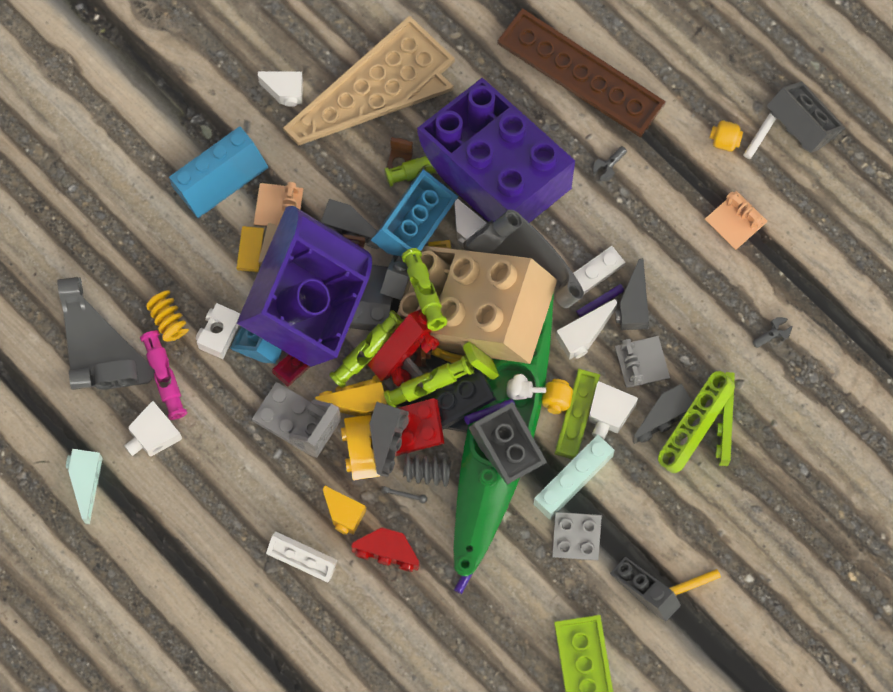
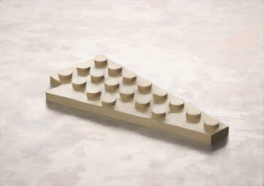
(390, 77)

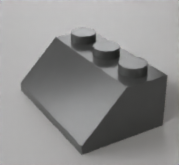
(805, 116)

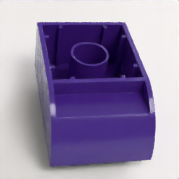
(495, 155)
(306, 289)

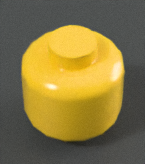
(726, 136)
(557, 396)

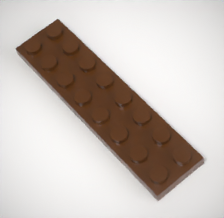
(581, 72)

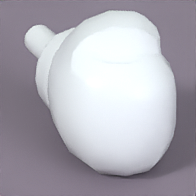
(521, 388)

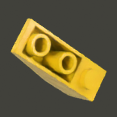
(356, 401)

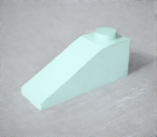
(84, 474)

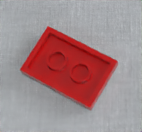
(423, 428)

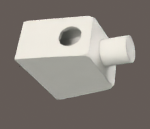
(610, 409)
(152, 432)

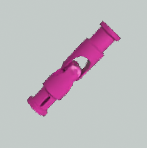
(159, 362)

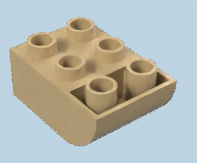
(487, 301)

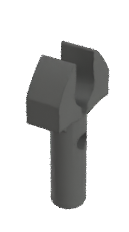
(609, 164)
(774, 332)

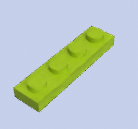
(724, 428)

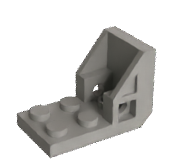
(297, 420)

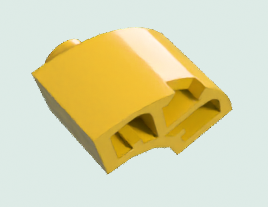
(360, 447)

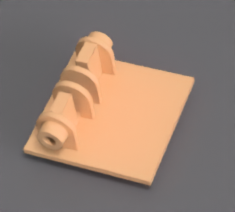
(273, 201)
(736, 220)

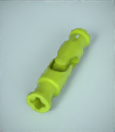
(408, 170)
(419, 277)
(370, 346)
(431, 381)

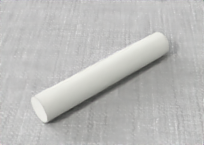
(759, 136)

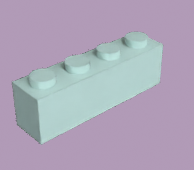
(573, 477)

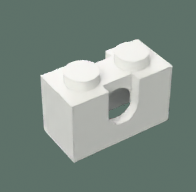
(218, 343)

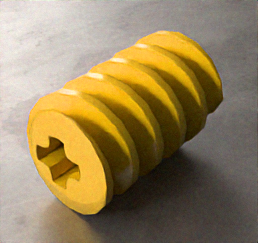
(165, 316)

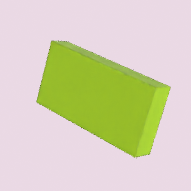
(480, 360)

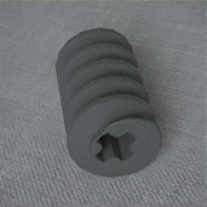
(427, 470)

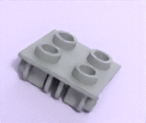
(642, 361)
(576, 536)

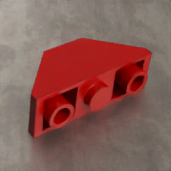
(388, 548)

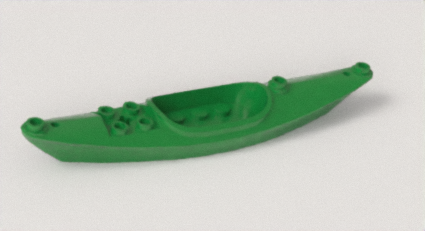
(481, 490)

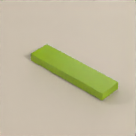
(577, 415)

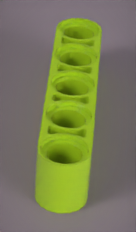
(696, 433)

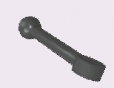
(422, 498)

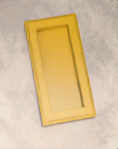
(250, 248)

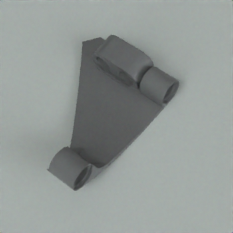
(517, 237)
(95, 349)

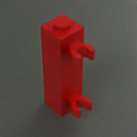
(401, 345)

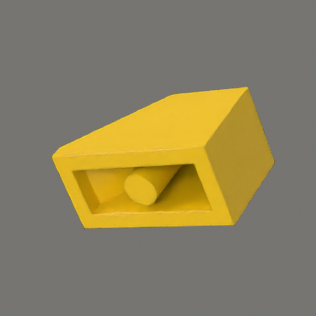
(344, 511)

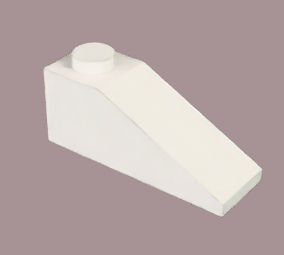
(581, 333)

